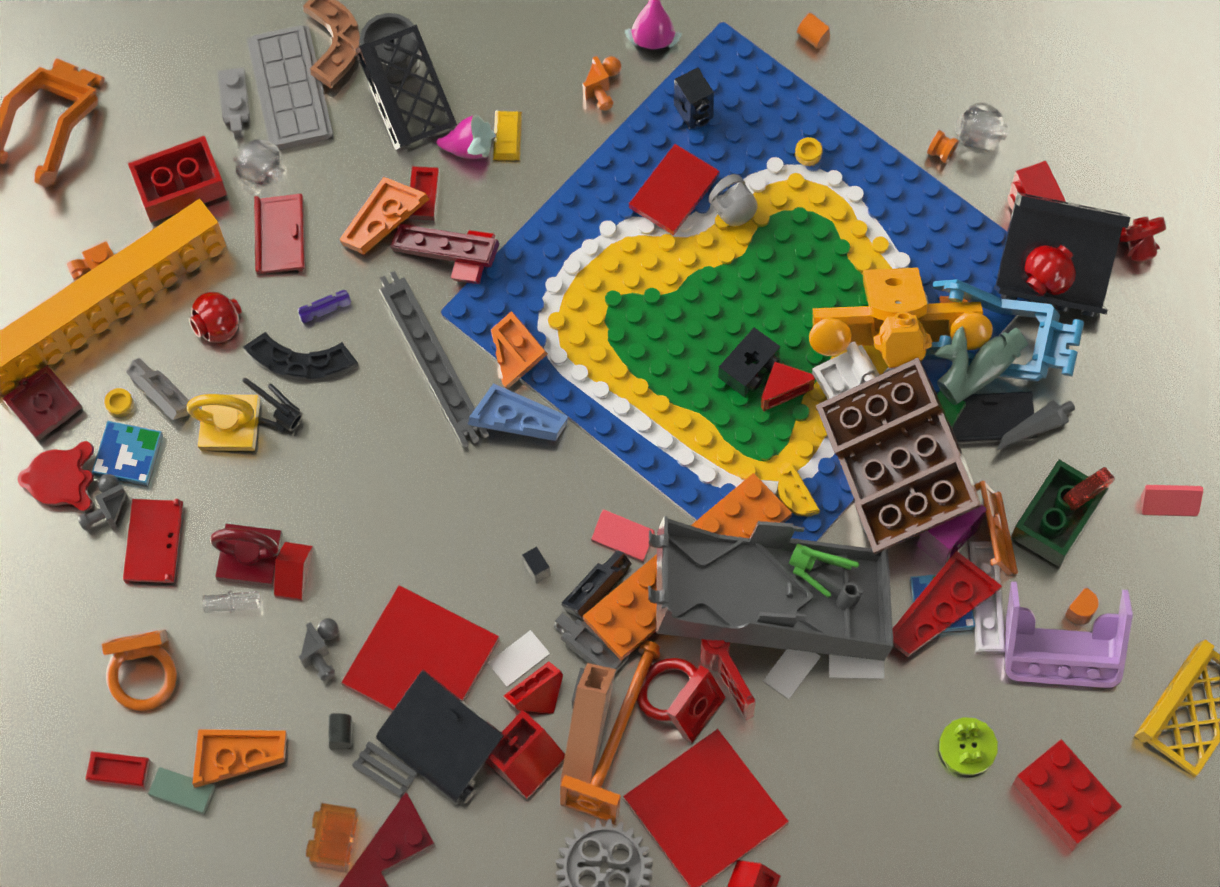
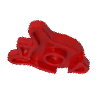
(59, 477)

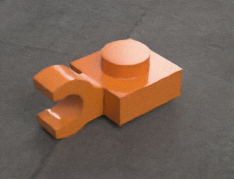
(92, 258)

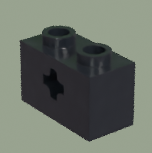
(694, 98)
(753, 348)

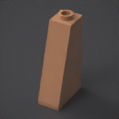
(588, 722)

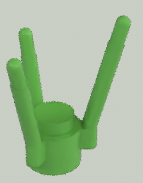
(805, 558)

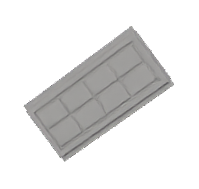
(287, 92)

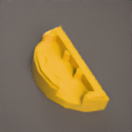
(795, 494)

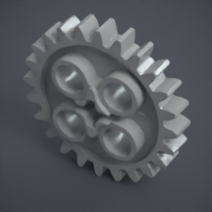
(607, 841)

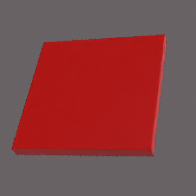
(414, 638)
(705, 810)

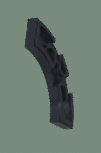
(300, 366)

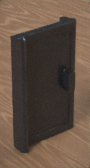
(992, 420)

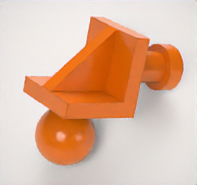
(598, 81)

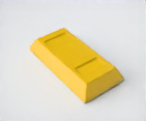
(508, 135)

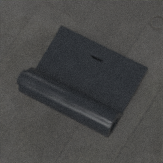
(434, 742)

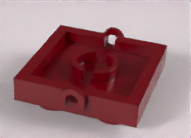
(42, 402)

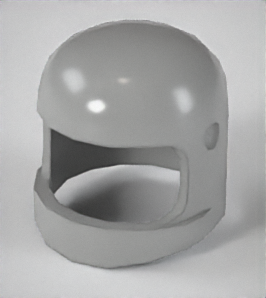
(738, 205)

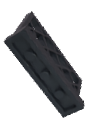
(385, 97)

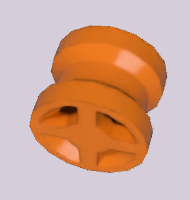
(942, 146)

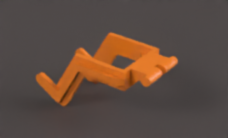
(65, 82)

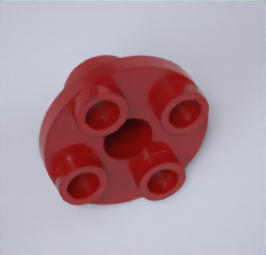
(1141, 237)

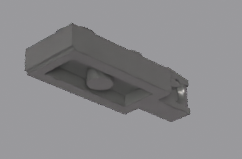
(587, 643)

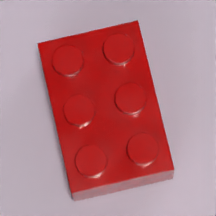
(177, 178)
(1066, 795)

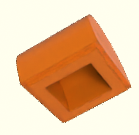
(814, 31)
(1083, 608)

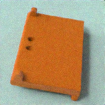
(998, 529)

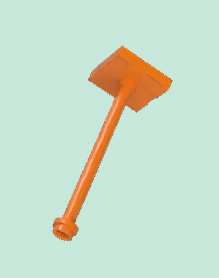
(592, 797)

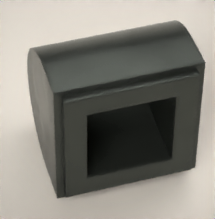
(339, 731)

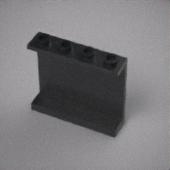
(1084, 230)

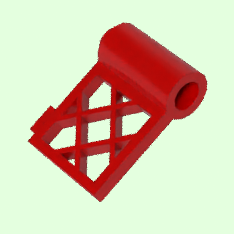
(716, 658)

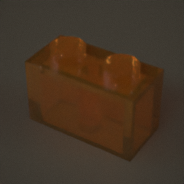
(333, 837)

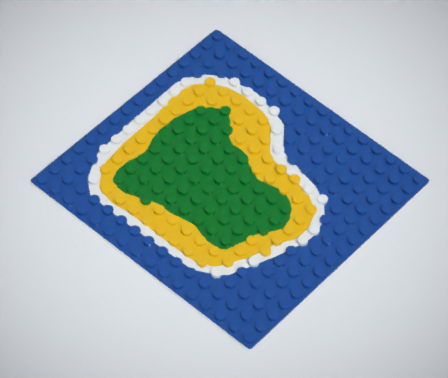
(651, 315)

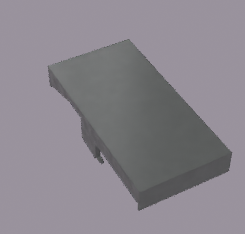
(750, 596)

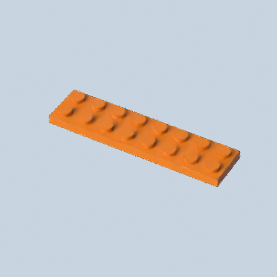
(626, 614)

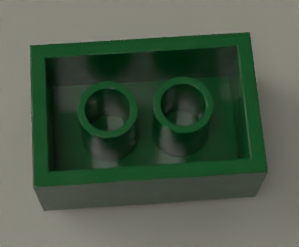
(1049, 522)

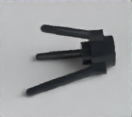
(286, 413)

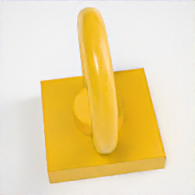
(226, 421)

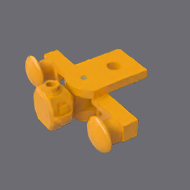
(896, 319)

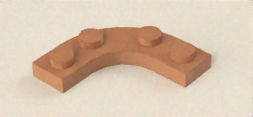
(345, 40)

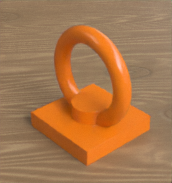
(137, 647)

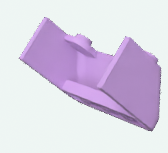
(1066, 655)

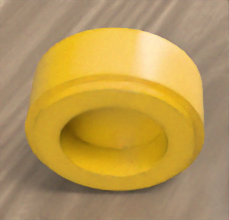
(808, 151)
(118, 402)

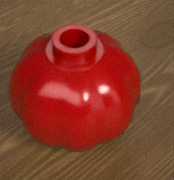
(1050, 270)
(215, 317)

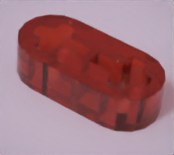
(1089, 488)

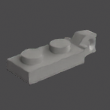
(234, 99)
(159, 389)

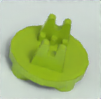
(968, 760)

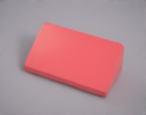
(1171, 500)
(622, 535)

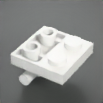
(845, 371)

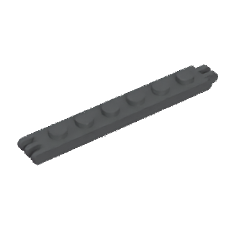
(430, 357)

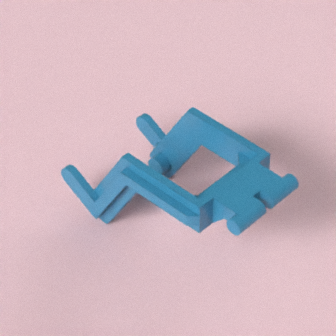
(1052, 337)

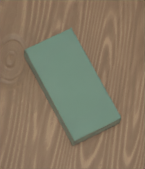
(179, 790)

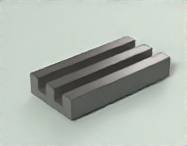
(365, 756)

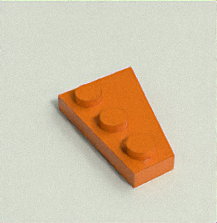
(235, 752)

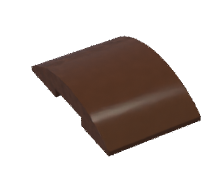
(899, 455)

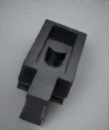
(596, 584)

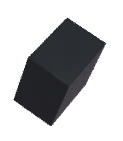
(536, 565)

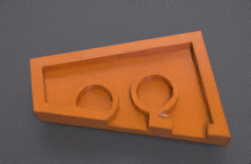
(381, 214)

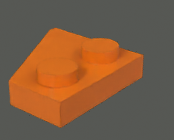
(516, 349)

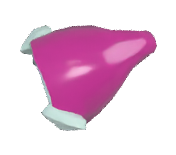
(653, 28)
(469, 139)

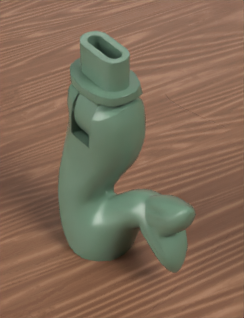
(986, 366)

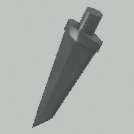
(1043, 420)

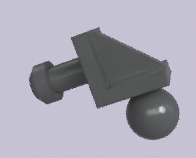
(109, 501)
(315, 649)

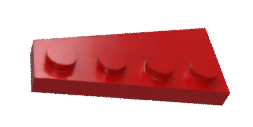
(946, 599)

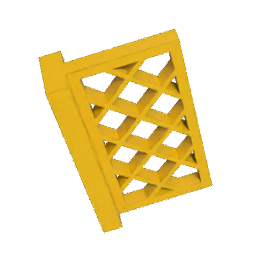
(1173, 698)

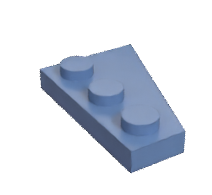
(517, 414)

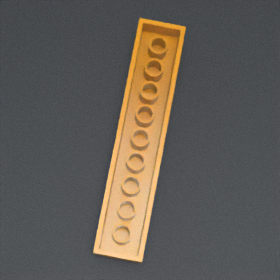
(107, 293)

